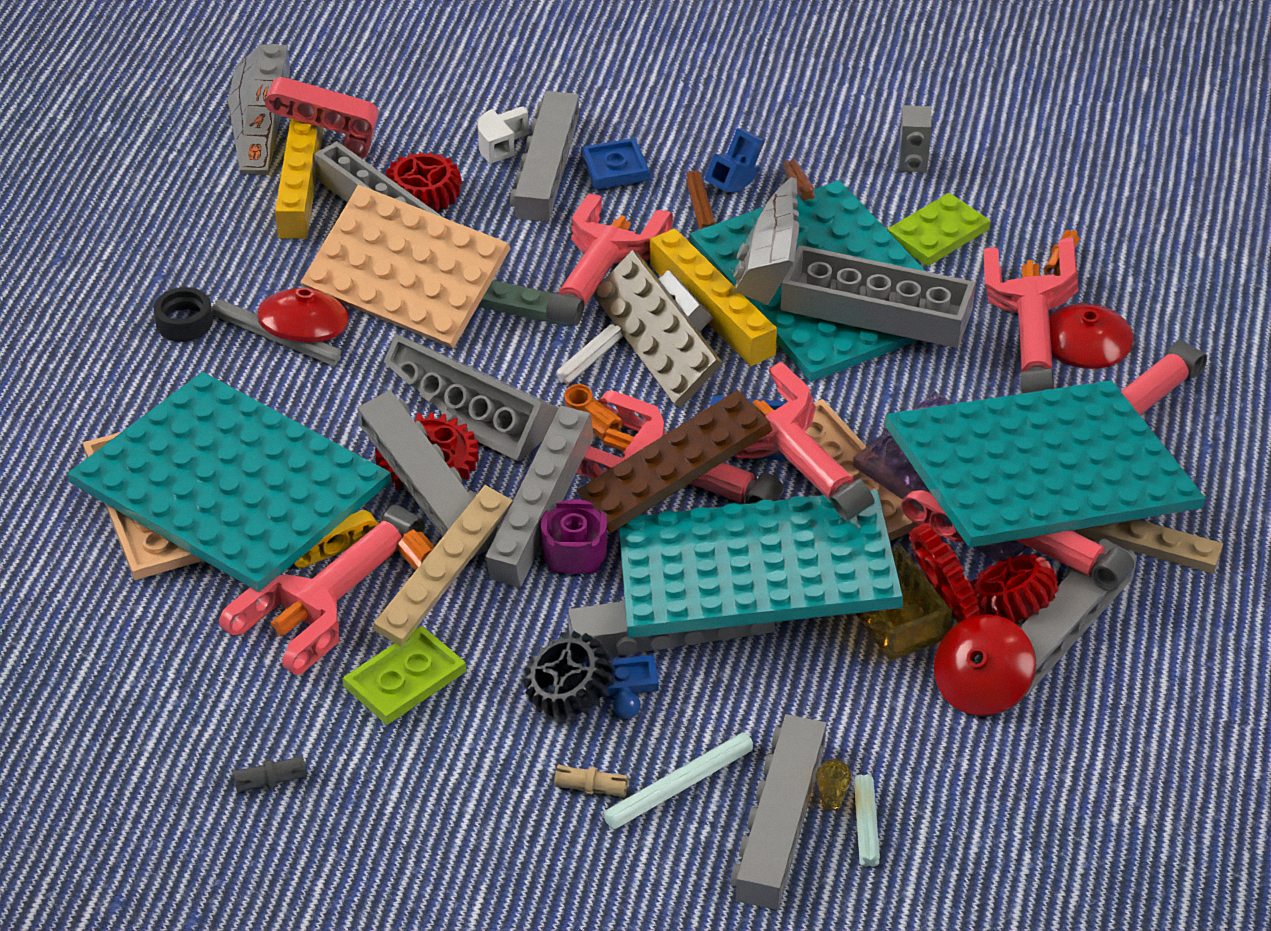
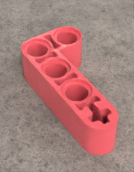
(327, 110)

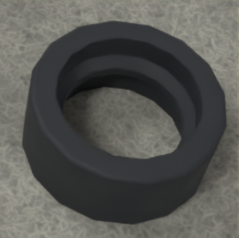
(181, 299)

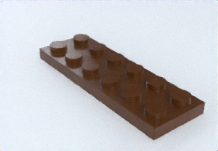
(675, 459)

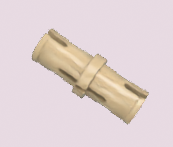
(591, 781)

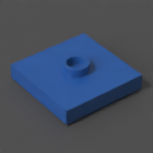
(615, 163)

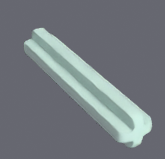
(866, 820)

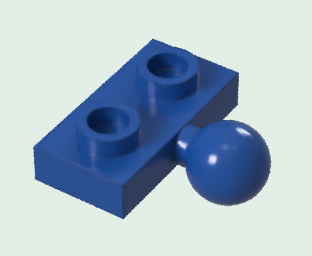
(632, 677)

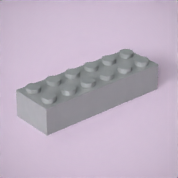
(878, 296)

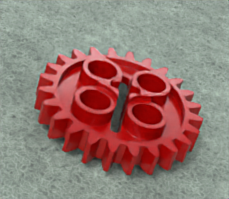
(455, 442)
(944, 572)

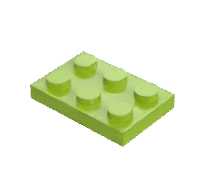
(939, 228)
(404, 675)

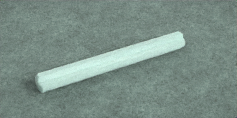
(678, 780)

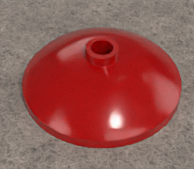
(302, 315)
(1089, 336)
(995, 682)

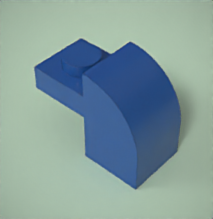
(737, 167)

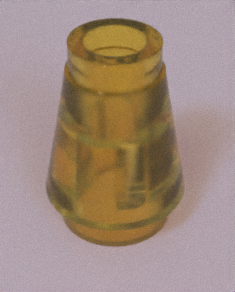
(833, 782)

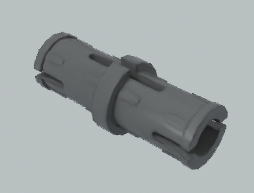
(269, 773)

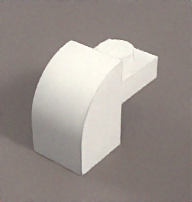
(499, 131)

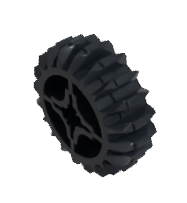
(575, 685)

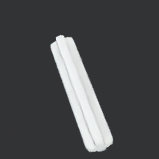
(589, 354)

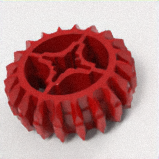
(428, 178)
(1016, 587)

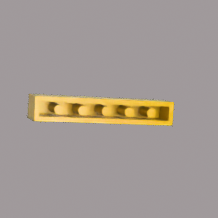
(298, 180)
(733, 313)

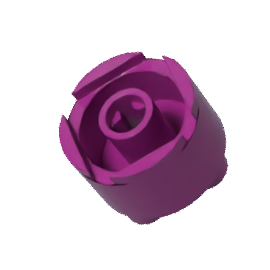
(574, 537)

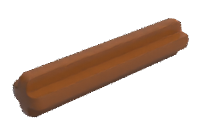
(804, 186)
(699, 199)

